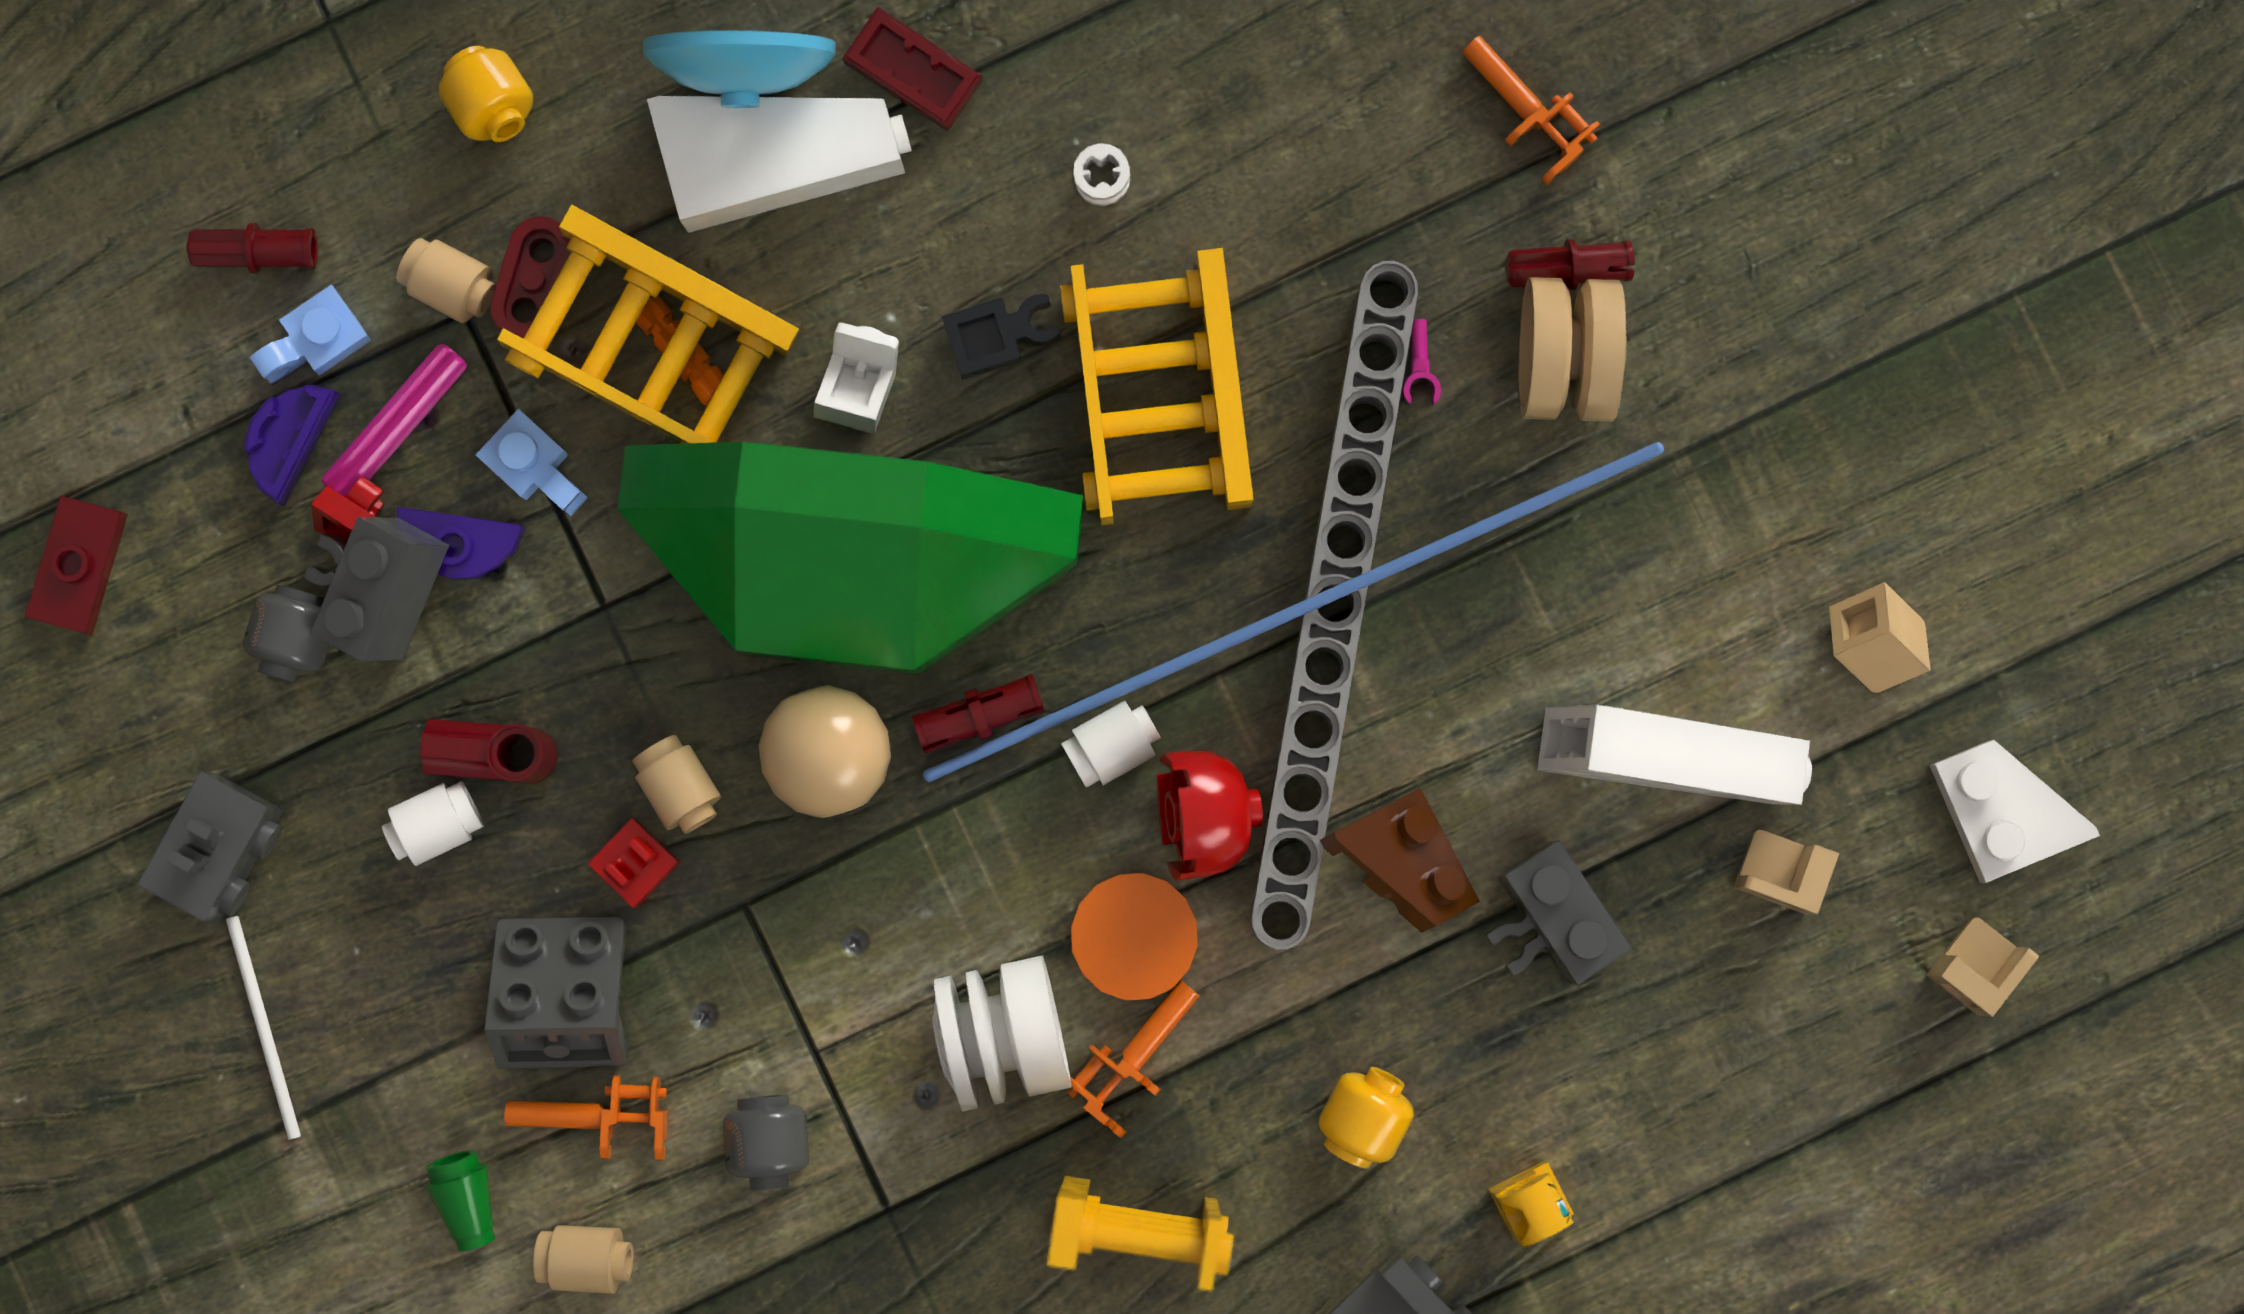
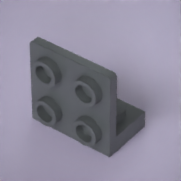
(557, 993)

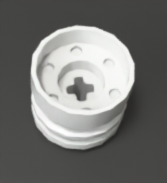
(1001, 1033)

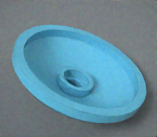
(739, 62)

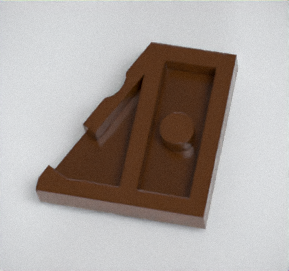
(1407, 861)

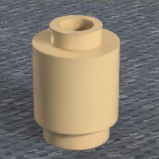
(446, 279)
(676, 784)
(582, 1259)

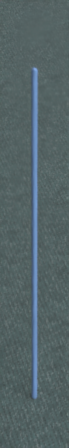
(1295, 611)

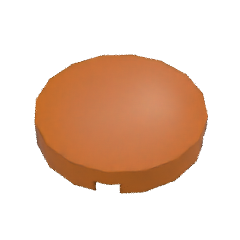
(1134, 936)

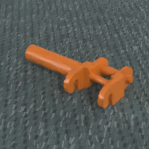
(1530, 107)
(1134, 1055)
(595, 1115)

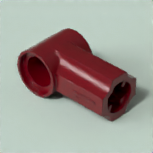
(483, 751)

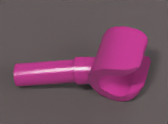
(1420, 363)

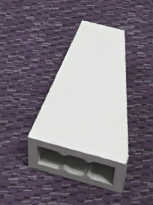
(772, 155)
(1674, 754)

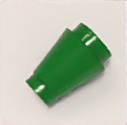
(462, 1198)

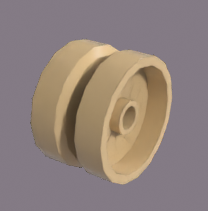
(1580, 349)

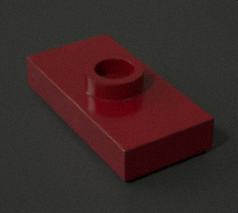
(912, 69)
(76, 565)

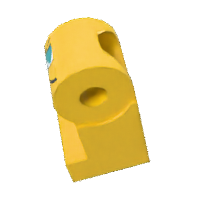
(1532, 1205)

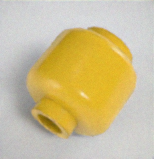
(485, 94)
(1366, 1117)

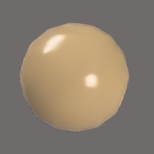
(824, 751)

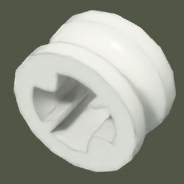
(1103, 193)

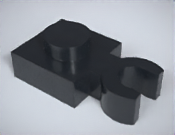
(988, 337)

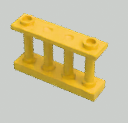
(646, 276)
(1209, 350)
(1088, 1224)

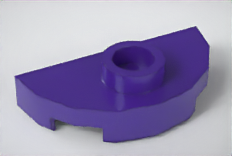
(284, 437)
(474, 543)

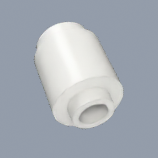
(1111, 744)
(432, 823)

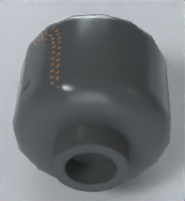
(281, 633)
(765, 1141)

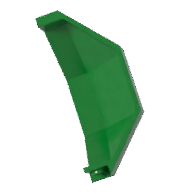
(845, 549)

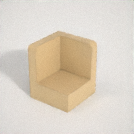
(1879, 638)
(1786, 872)
(1981, 967)

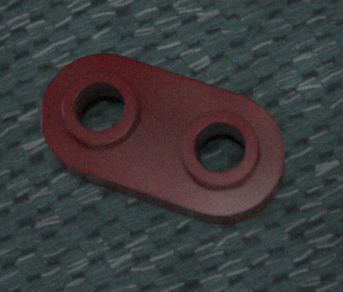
(524, 278)

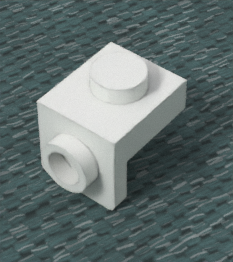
(857, 377)

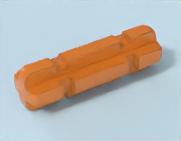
(658, 321)

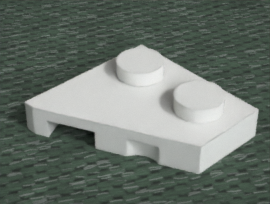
(2006, 811)

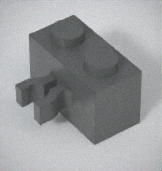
(377, 587)
(212, 848)
(1561, 913)

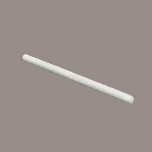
(263, 1027)

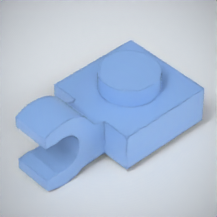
(318, 332)
(529, 460)

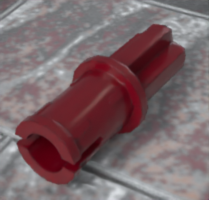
(252, 248)
(1571, 263)

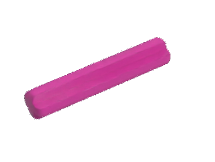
(396, 419)

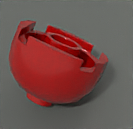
(1205, 812)

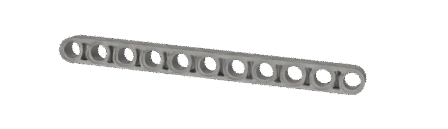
(1340, 638)

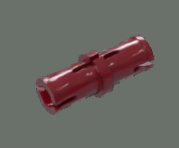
(978, 713)

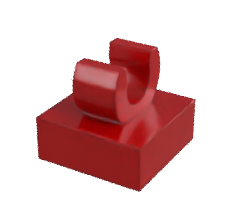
(337, 514)
(634, 863)

